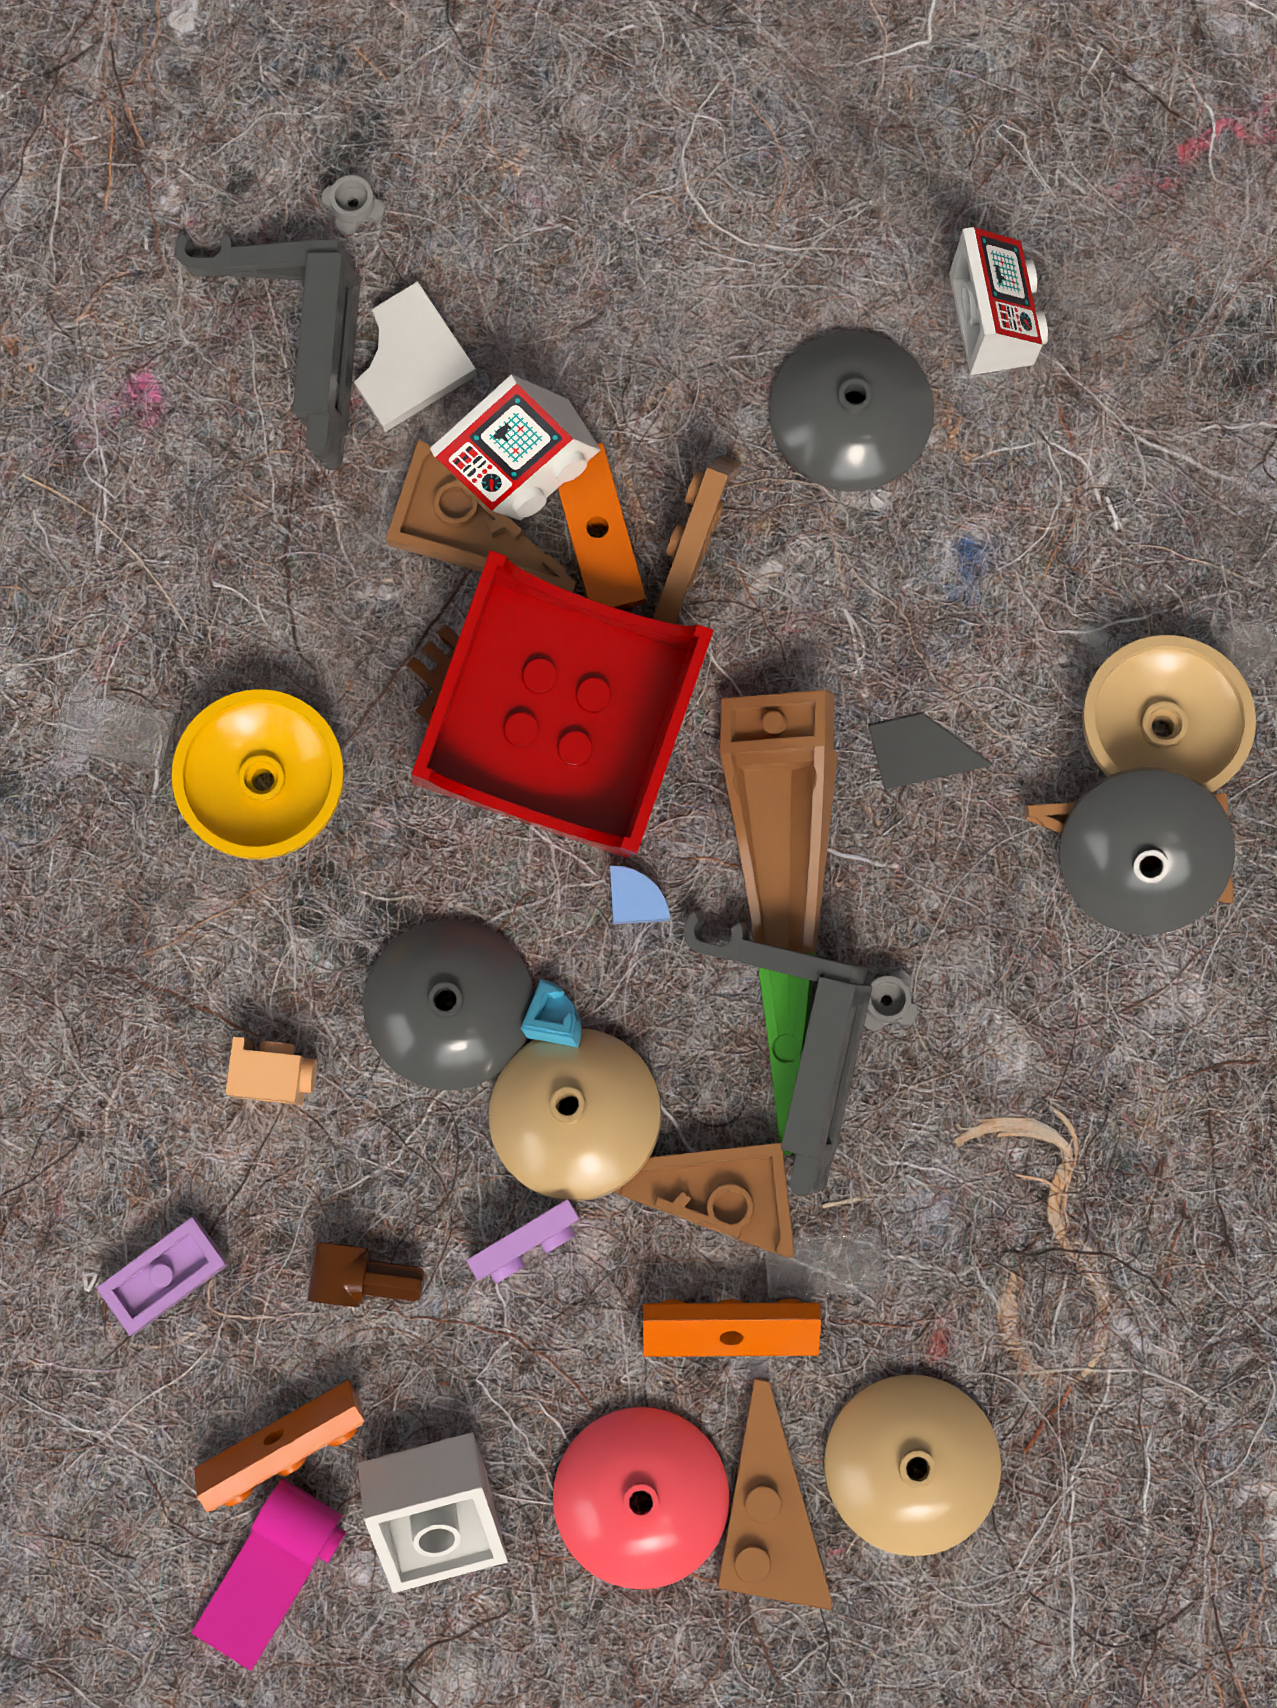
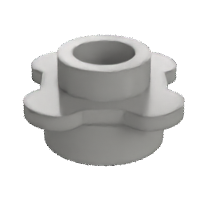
(352, 188)
(899, 1011)

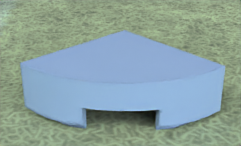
(636, 898)

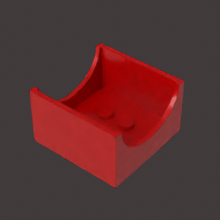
(560, 709)

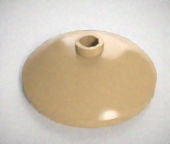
(1185, 688)
(599, 1143)
(869, 1458)

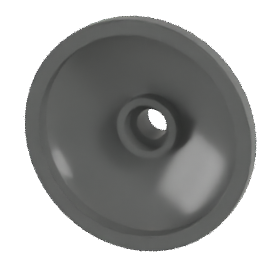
(844, 442)
(1138, 817)
(455, 1045)

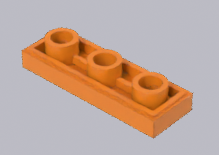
(604, 562)
(731, 1328)
(279, 1447)

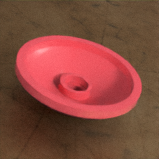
(648, 1453)

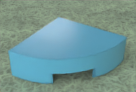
(552, 1016)

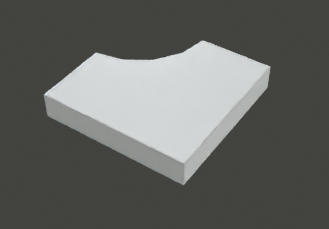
(414, 359)

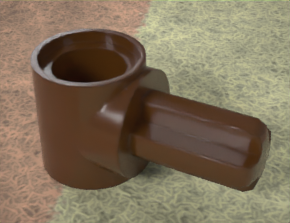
(347, 1275)

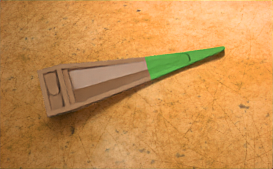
(781, 799)

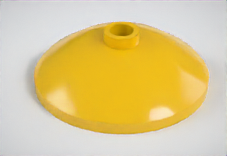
(234, 745)

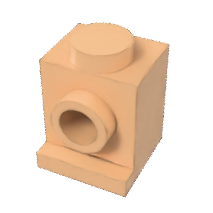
(270, 1073)

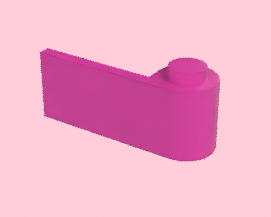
(269, 1573)

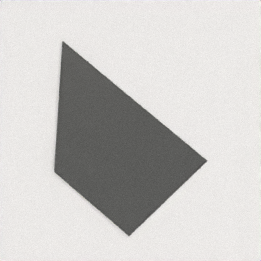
(918, 751)

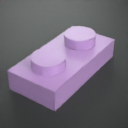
(504, 1256)
(162, 1276)

